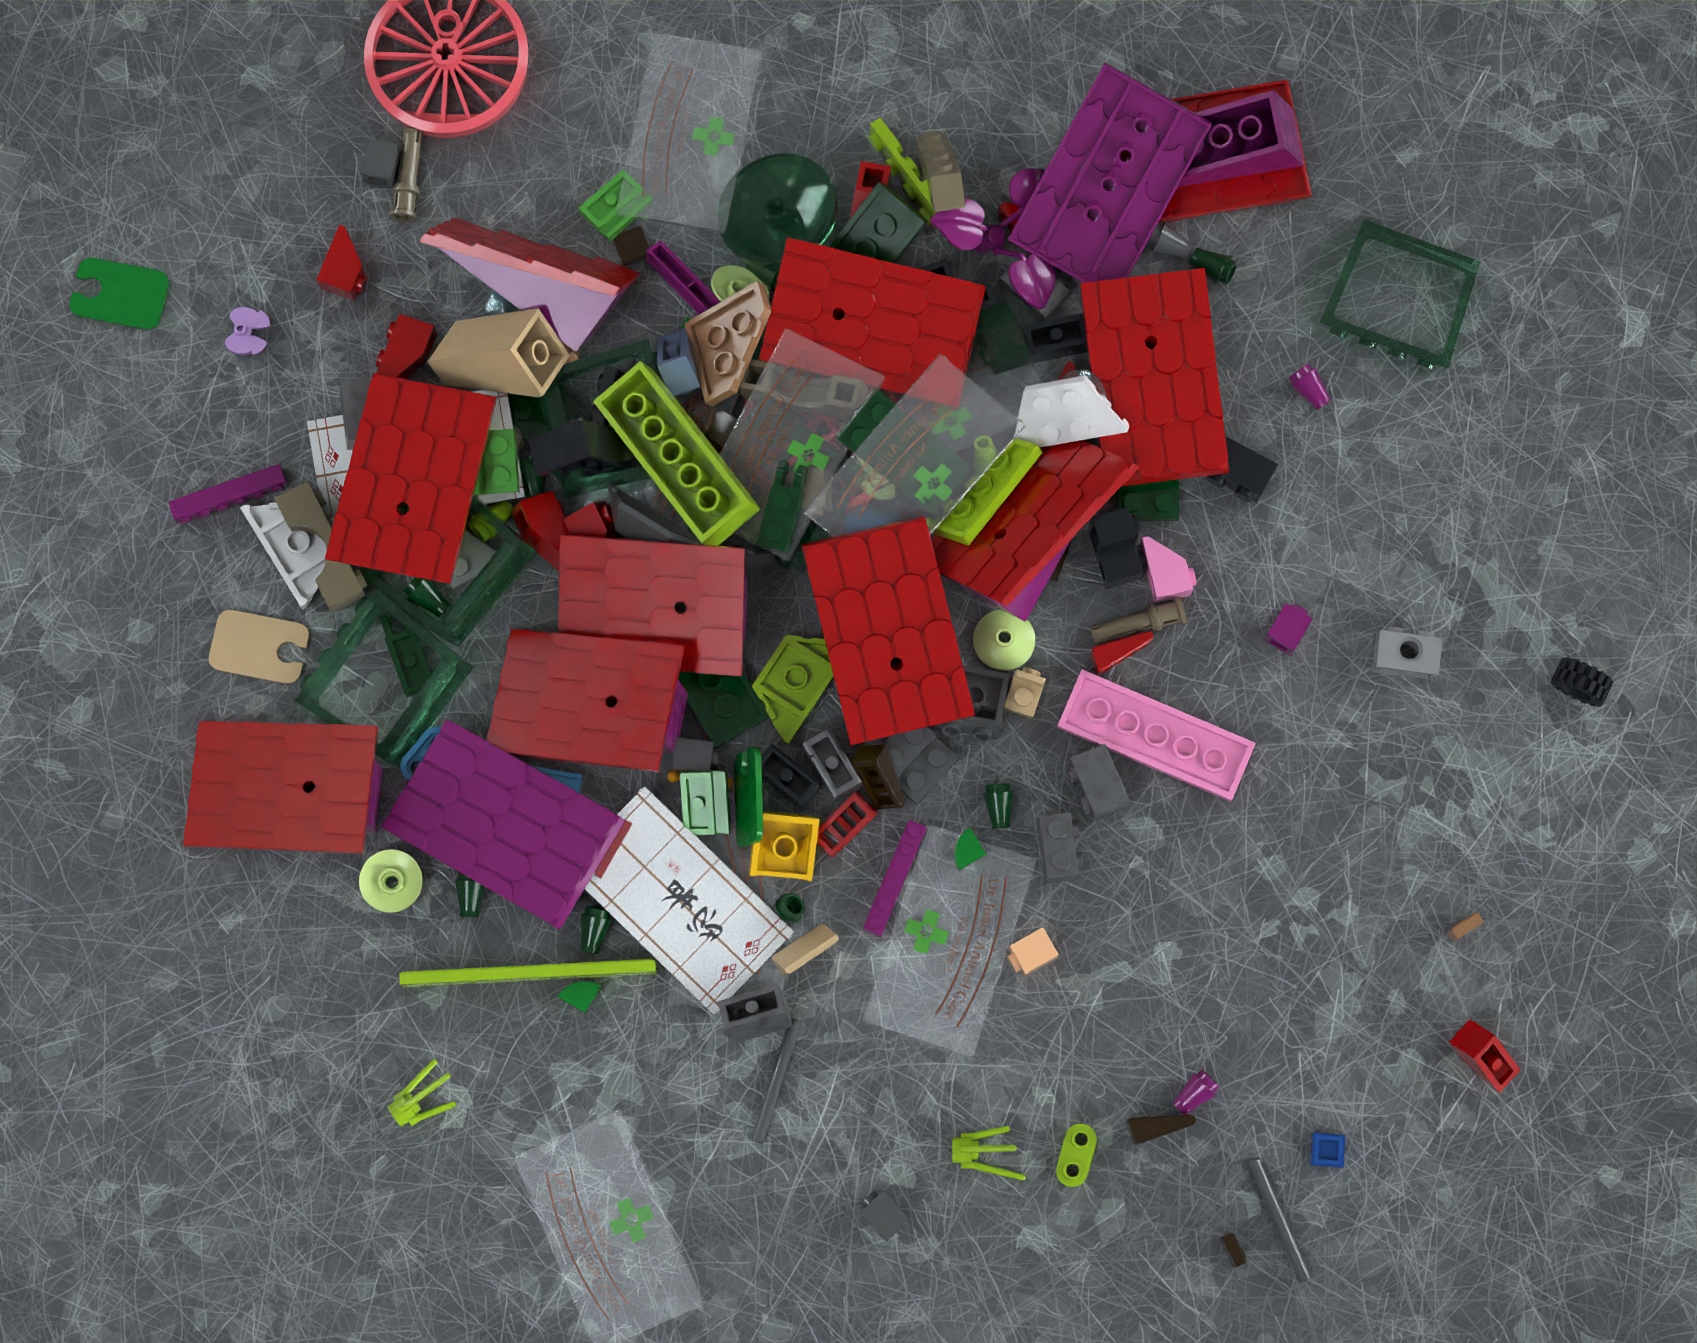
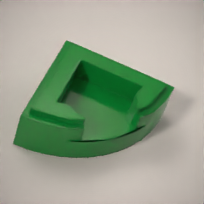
(968, 850)
(580, 994)

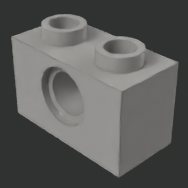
(1390, 660)

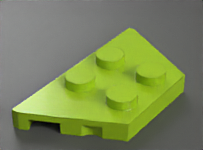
(793, 683)

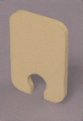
(250, 646)

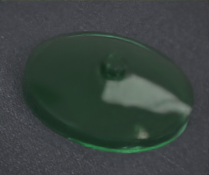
(779, 200)

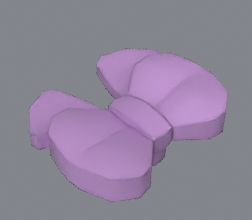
(242, 340)

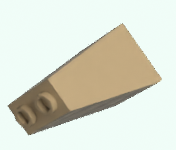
(501, 354)

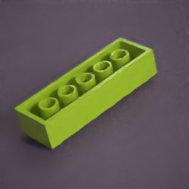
(676, 455)

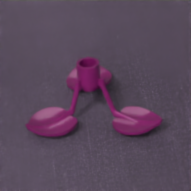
(964, 229)

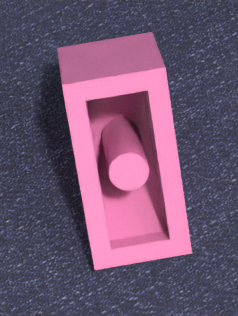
(1166, 572)

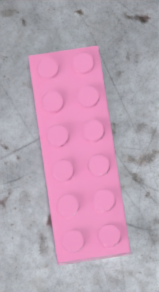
(1156, 735)

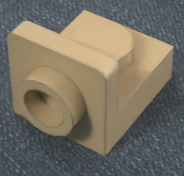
(1024, 692)

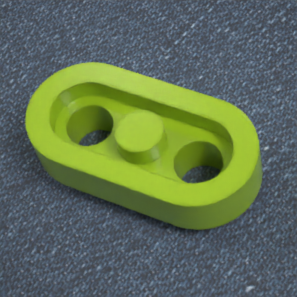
(1076, 1155)

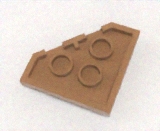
(726, 340)

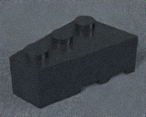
(580, 448)

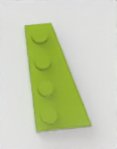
(883, 139)
(989, 493)

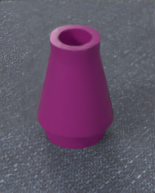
(1309, 385)
(1196, 1092)

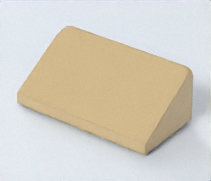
(804, 949)

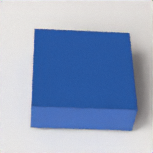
(1327, 1150)

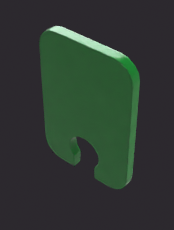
(127, 296)
(748, 798)

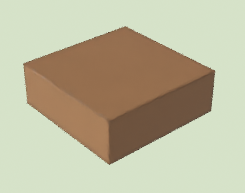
(1464, 926)

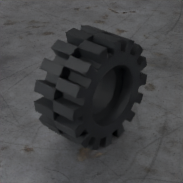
(1582, 681)

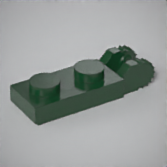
(782, 509)
(407, 657)

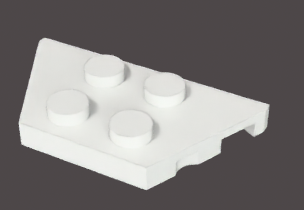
(1066, 413)
(295, 554)

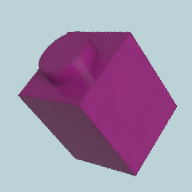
(1288, 628)

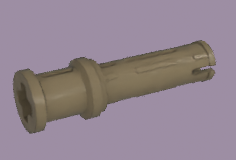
(406, 189)
(1152, 618)

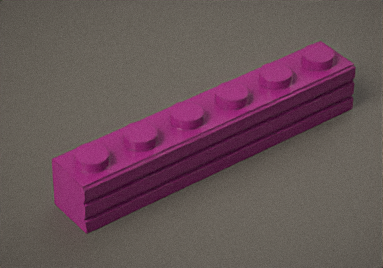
(680, 278)
(228, 493)
(894, 878)

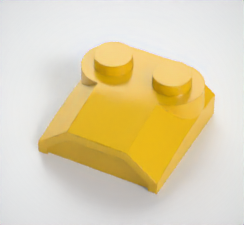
(785, 846)

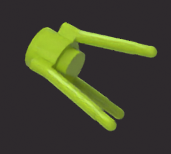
(405, 1107)
(966, 1150)

